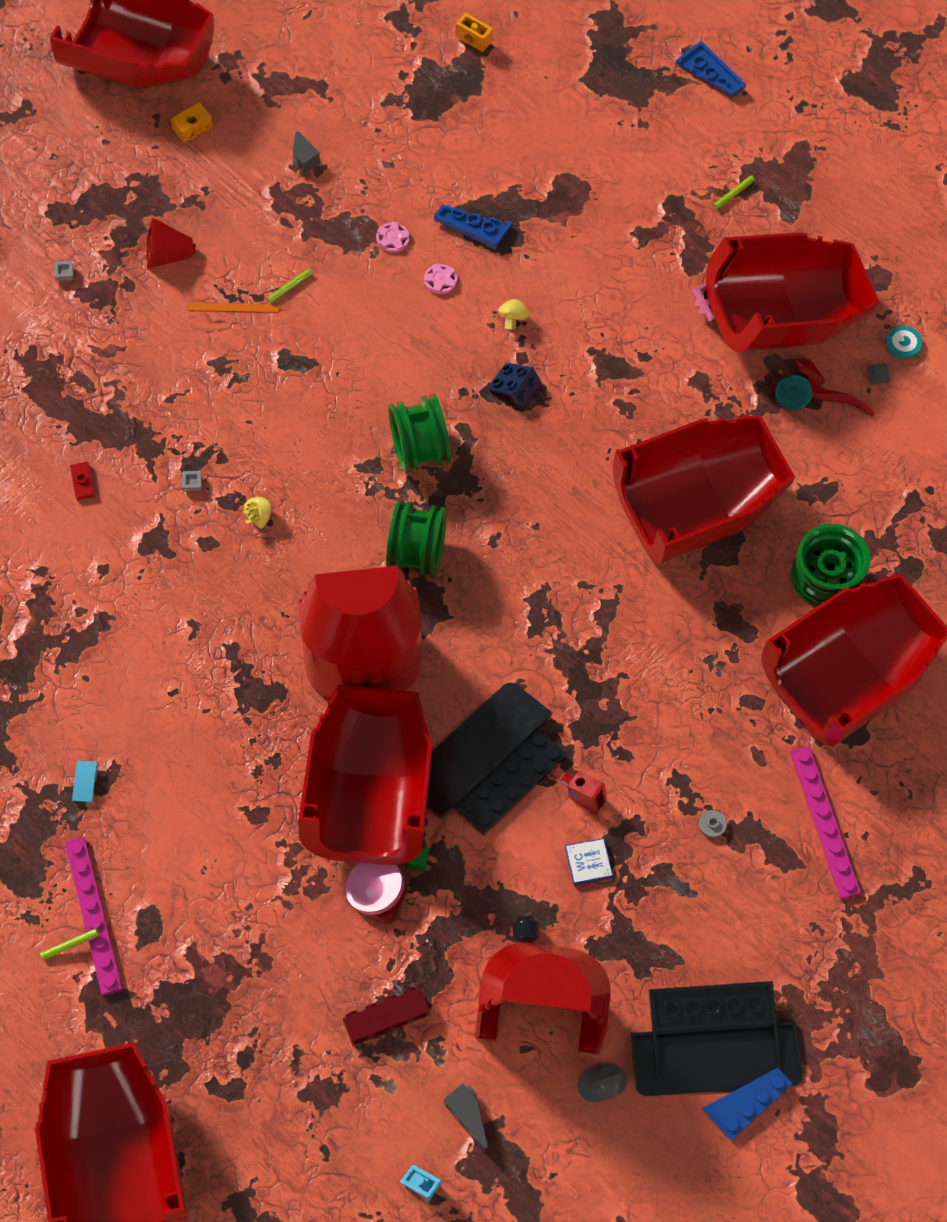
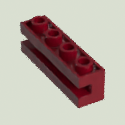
(386, 1016)

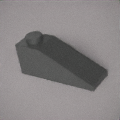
(465, 1109)

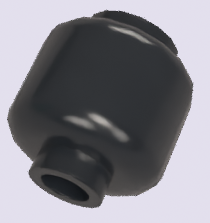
(525, 930)

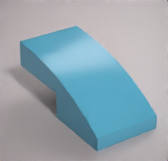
(85, 781)

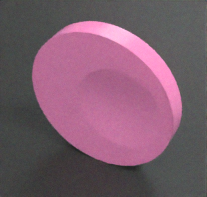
(374, 887)

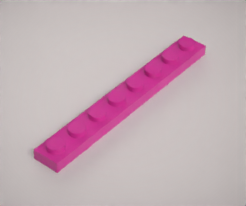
(825, 823)
(93, 916)

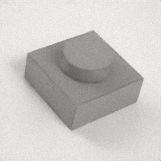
(63, 270)
(191, 481)

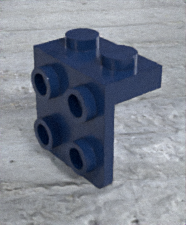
(516, 381)

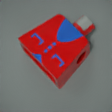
(585, 791)

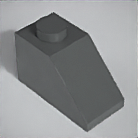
(304, 154)

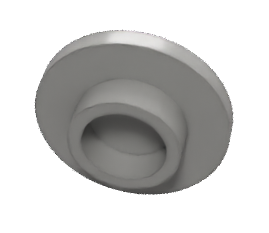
(712, 823)

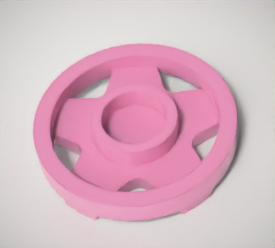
(392, 236)
(440, 277)

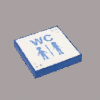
(588, 861)

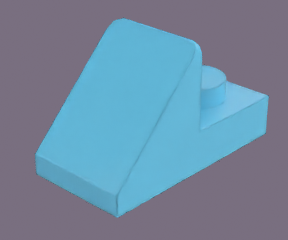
(421, 1182)

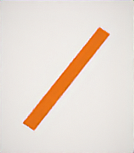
(233, 307)

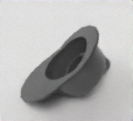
(602, 1082)

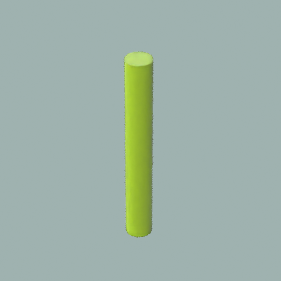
(734, 192)
(290, 285)
(69, 944)

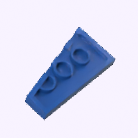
(709, 67)
(472, 225)
(745, 1104)

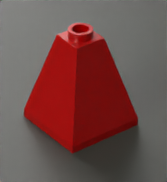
(166, 245)

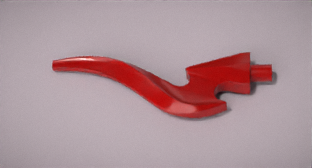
(815, 379)

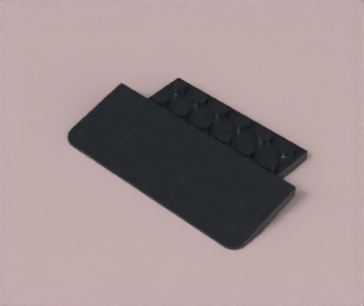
(492, 759)
(713, 1040)

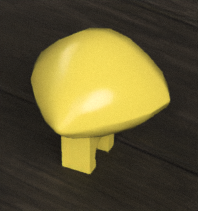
(513, 310)
(258, 511)

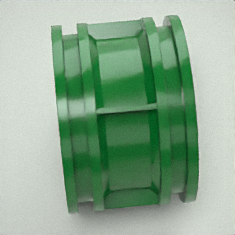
(419, 433)
(416, 538)
(836, 549)

